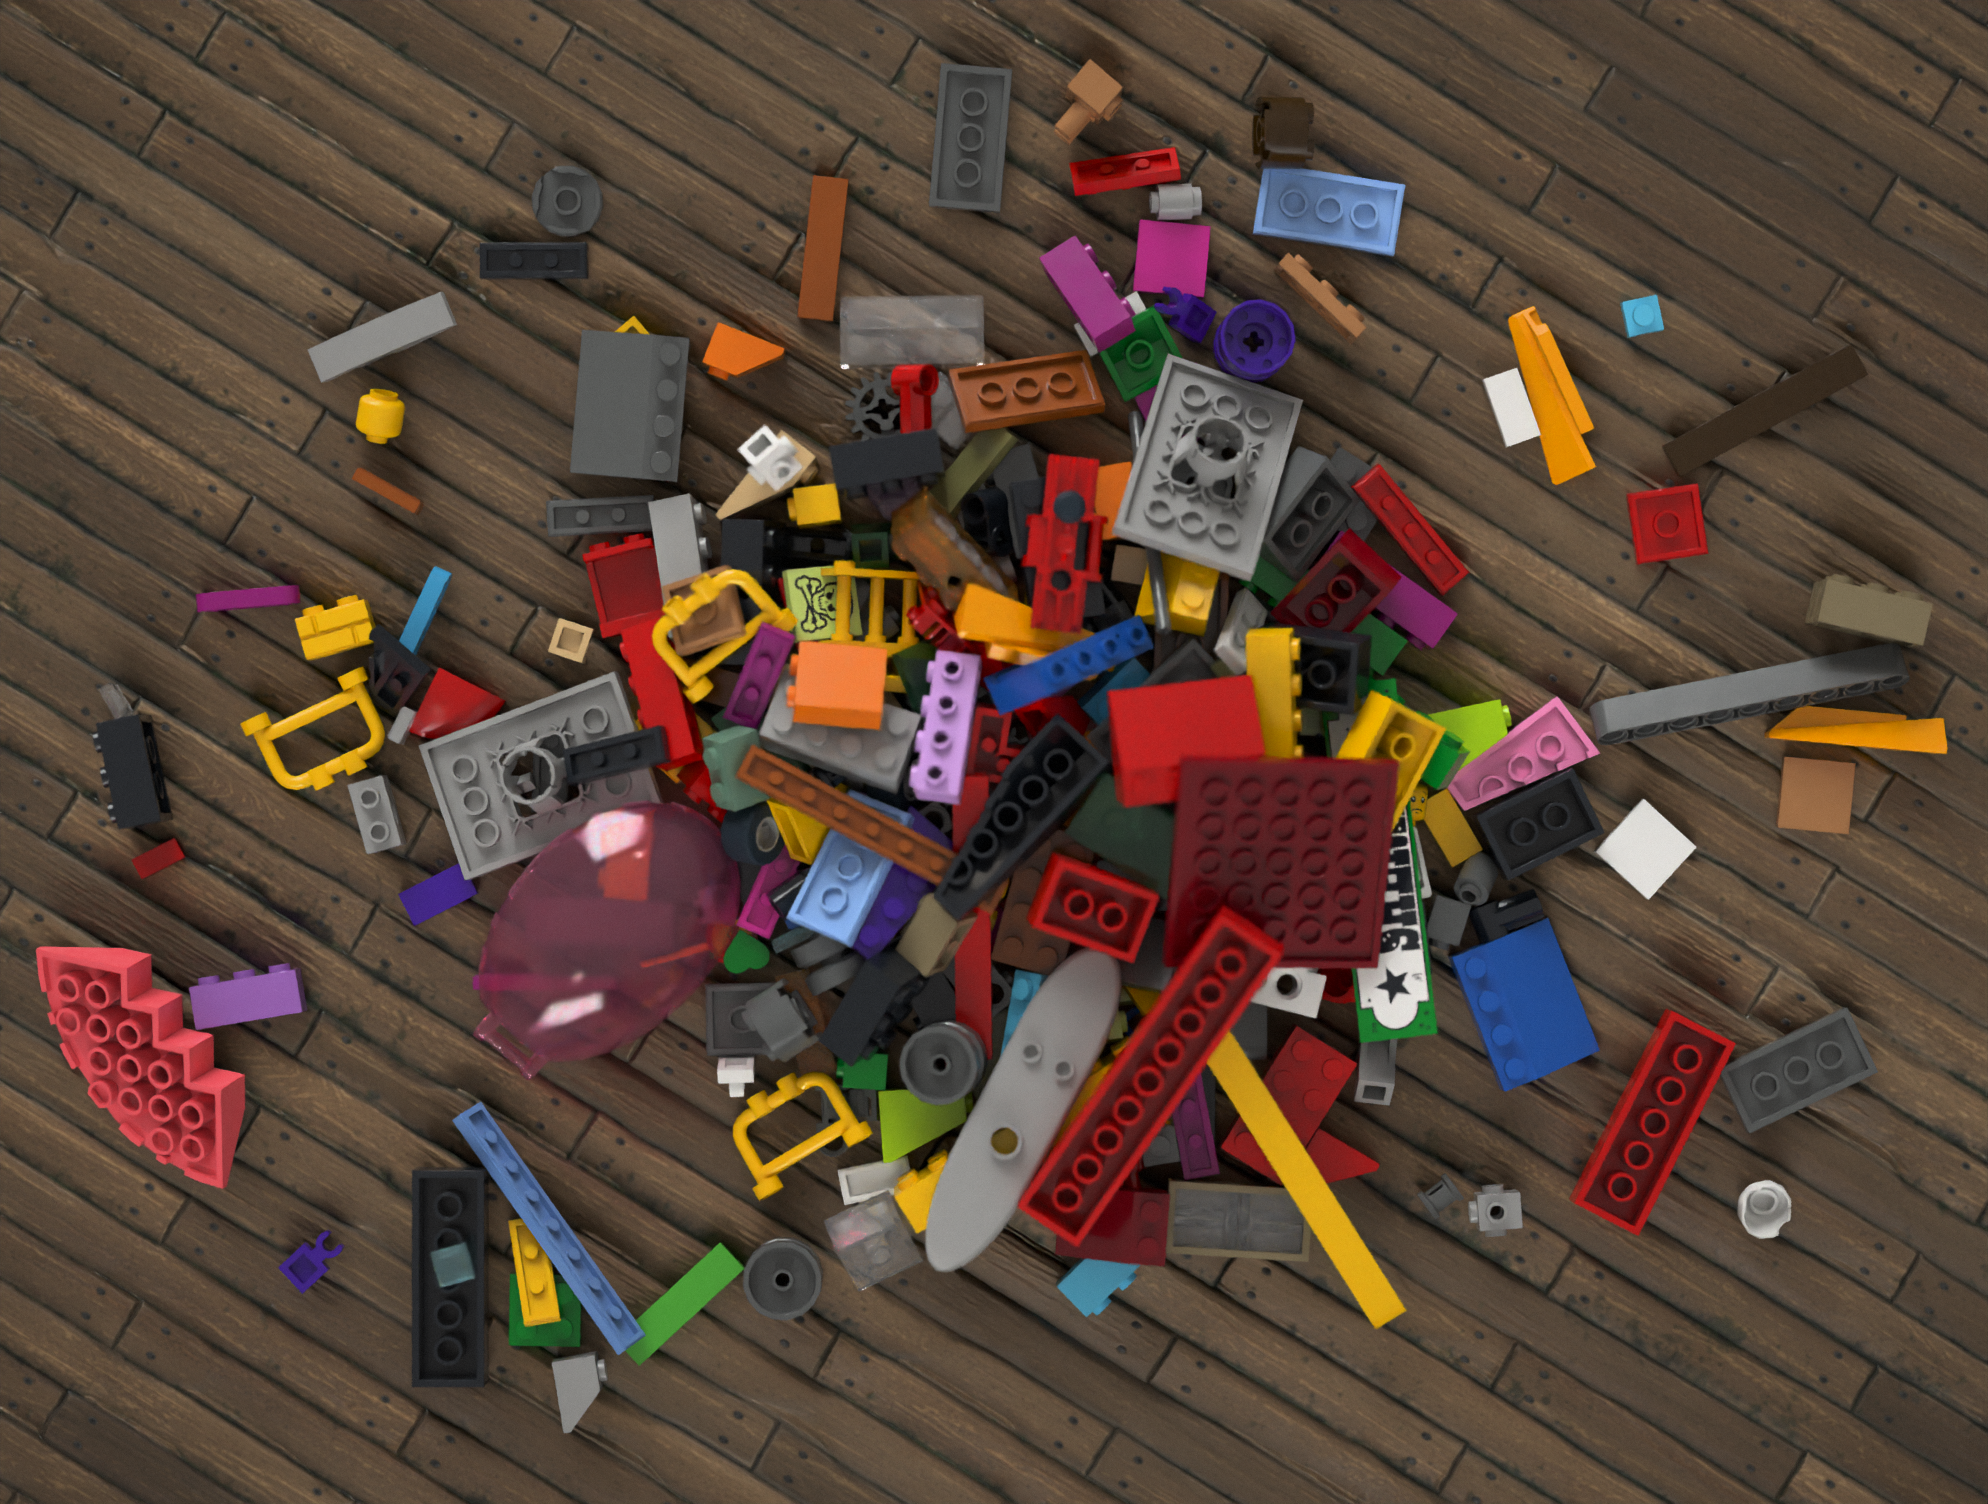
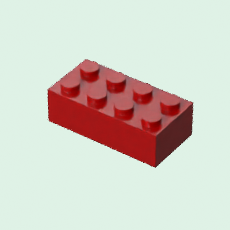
(1304, 1084)

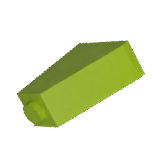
(1477, 725)
(912, 1123)

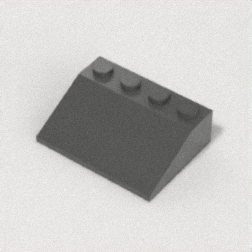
(629, 405)

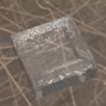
(115, 700)

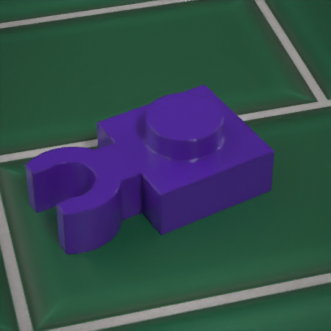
(1190, 315)
(308, 1264)

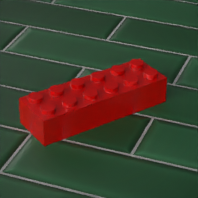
(1652, 1121)

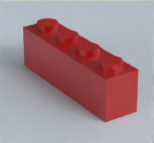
(661, 695)

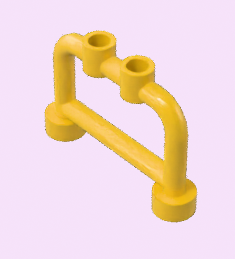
(706, 589)
(351, 762)
(762, 1104)

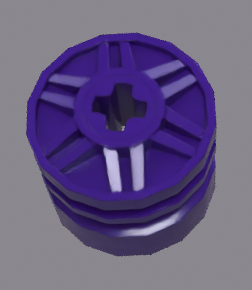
(1269, 329)

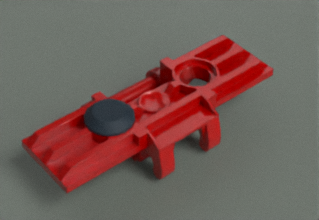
(1052, 542)

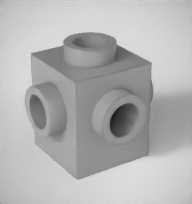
(1509, 1213)

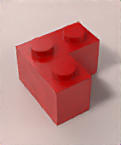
(989, 743)

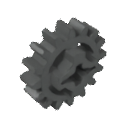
(862, 414)

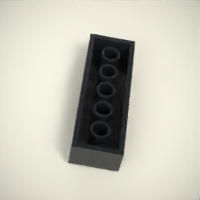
(451, 1320)

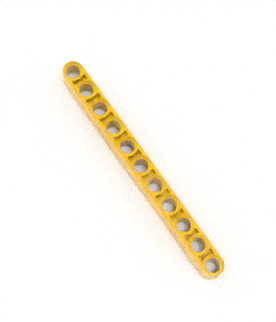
(1304, 1183)

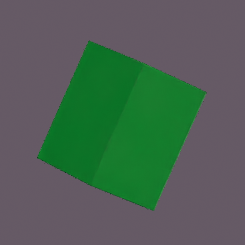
(1139, 357)

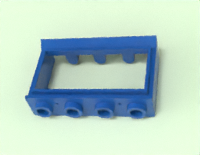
(1030, 682)

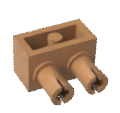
(1092, 97)

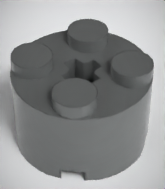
(782, 1021)

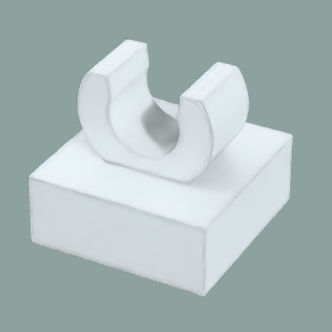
(736, 1072)

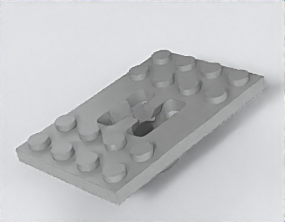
(1191, 518)
(483, 797)

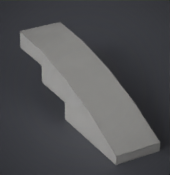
(382, 337)

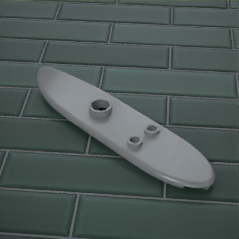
(1032, 1096)

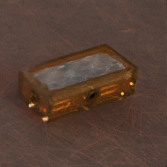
(944, 551)

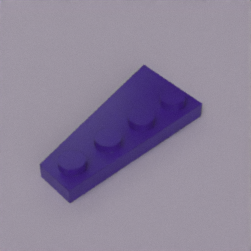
(897, 896)

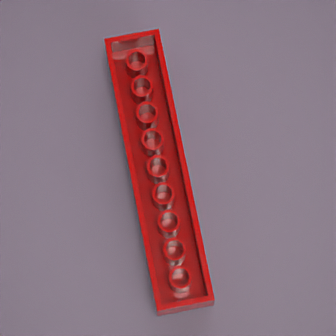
(1150, 1075)

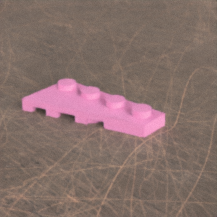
(1530, 751)

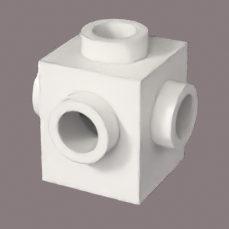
(777, 461)

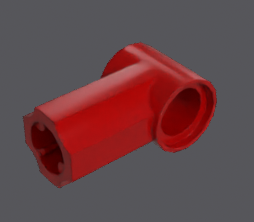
(915, 387)

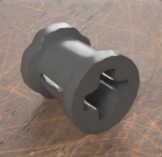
(1440, 1196)

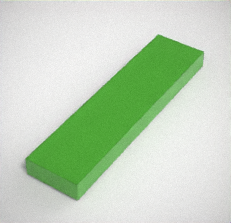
(684, 1300)

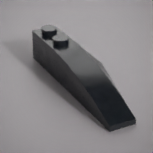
(1028, 806)

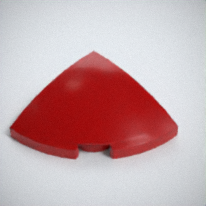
(452, 706)

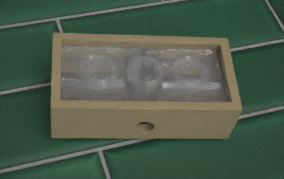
(1235, 1220)

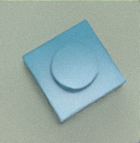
(1642, 316)

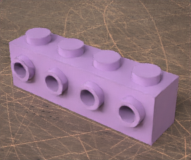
(947, 727)

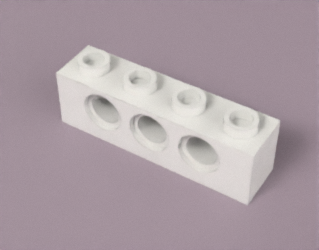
(1303, 997)

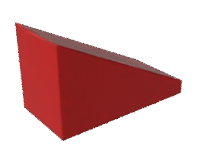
(158, 858)

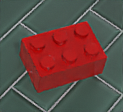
(1092, 907)

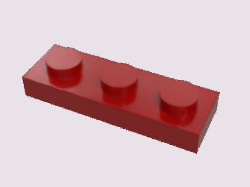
(1125, 171)

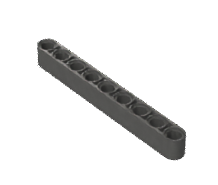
(1749, 694)

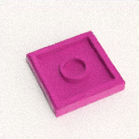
(1171, 257)

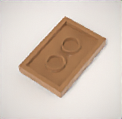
(1321, 297)

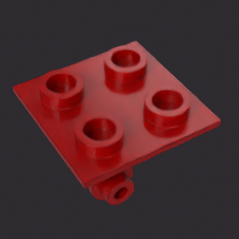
(937, 621)

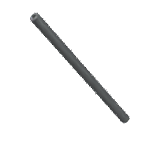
(1153, 555)

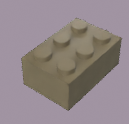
(1869, 611)

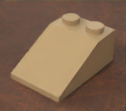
(751, 495)

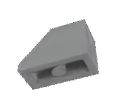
(577, 1384)

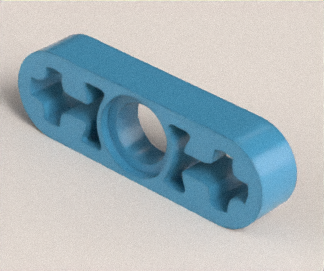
(425, 609)

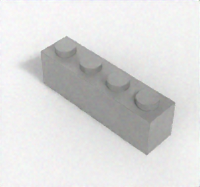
(679, 539)

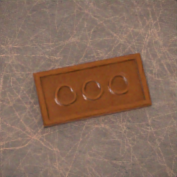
(1026, 391)

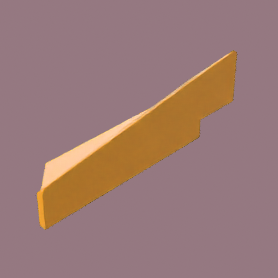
(1552, 397)
(1007, 630)
(1861, 730)

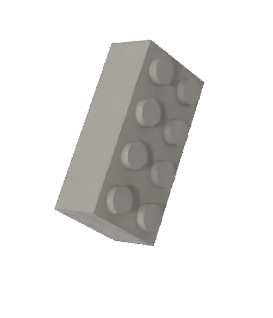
(856, 753)

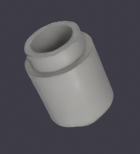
(1175, 201)

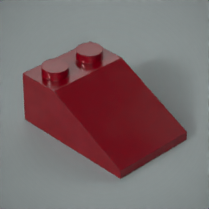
(1339, 588)
(1127, 1231)

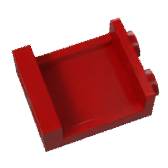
(625, 583)

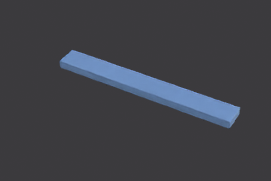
(549, 1228)

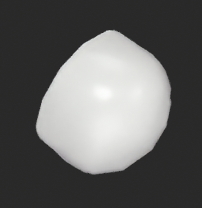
(1764, 1208)

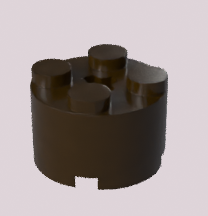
(1282, 132)

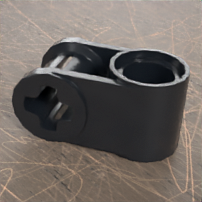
(988, 519)

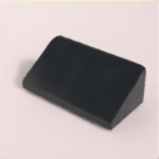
(817, 548)

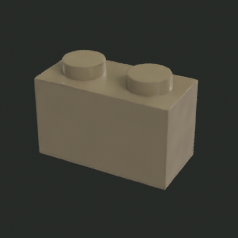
(933, 936)

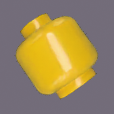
(380, 415)

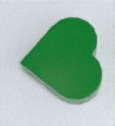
(745, 953)

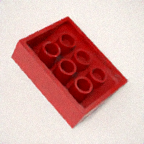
(1169, 721)

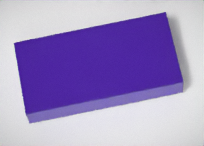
(437, 894)

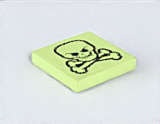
(814, 604)

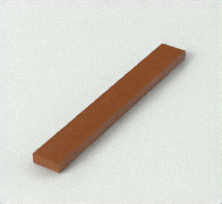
(851, 819)

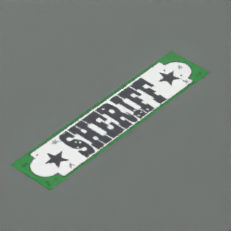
(1399, 993)

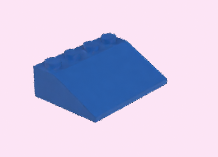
(1524, 1004)

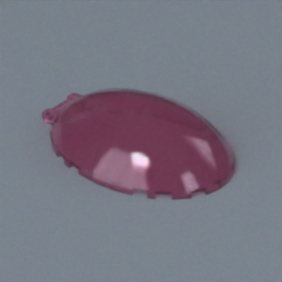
(607, 933)

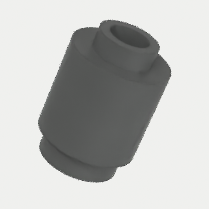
(1476, 879)

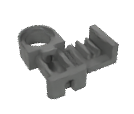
(859, 1105)

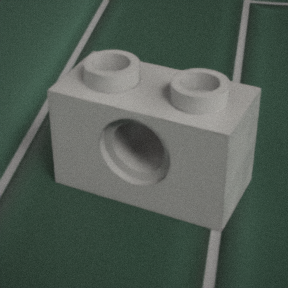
(377, 814)

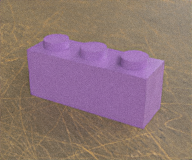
(247, 996)

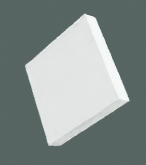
(1645, 849)

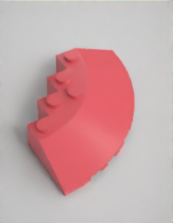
(142, 1060)

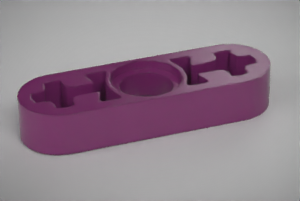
(248, 598)

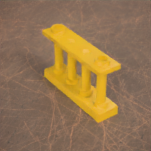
(845, 571)

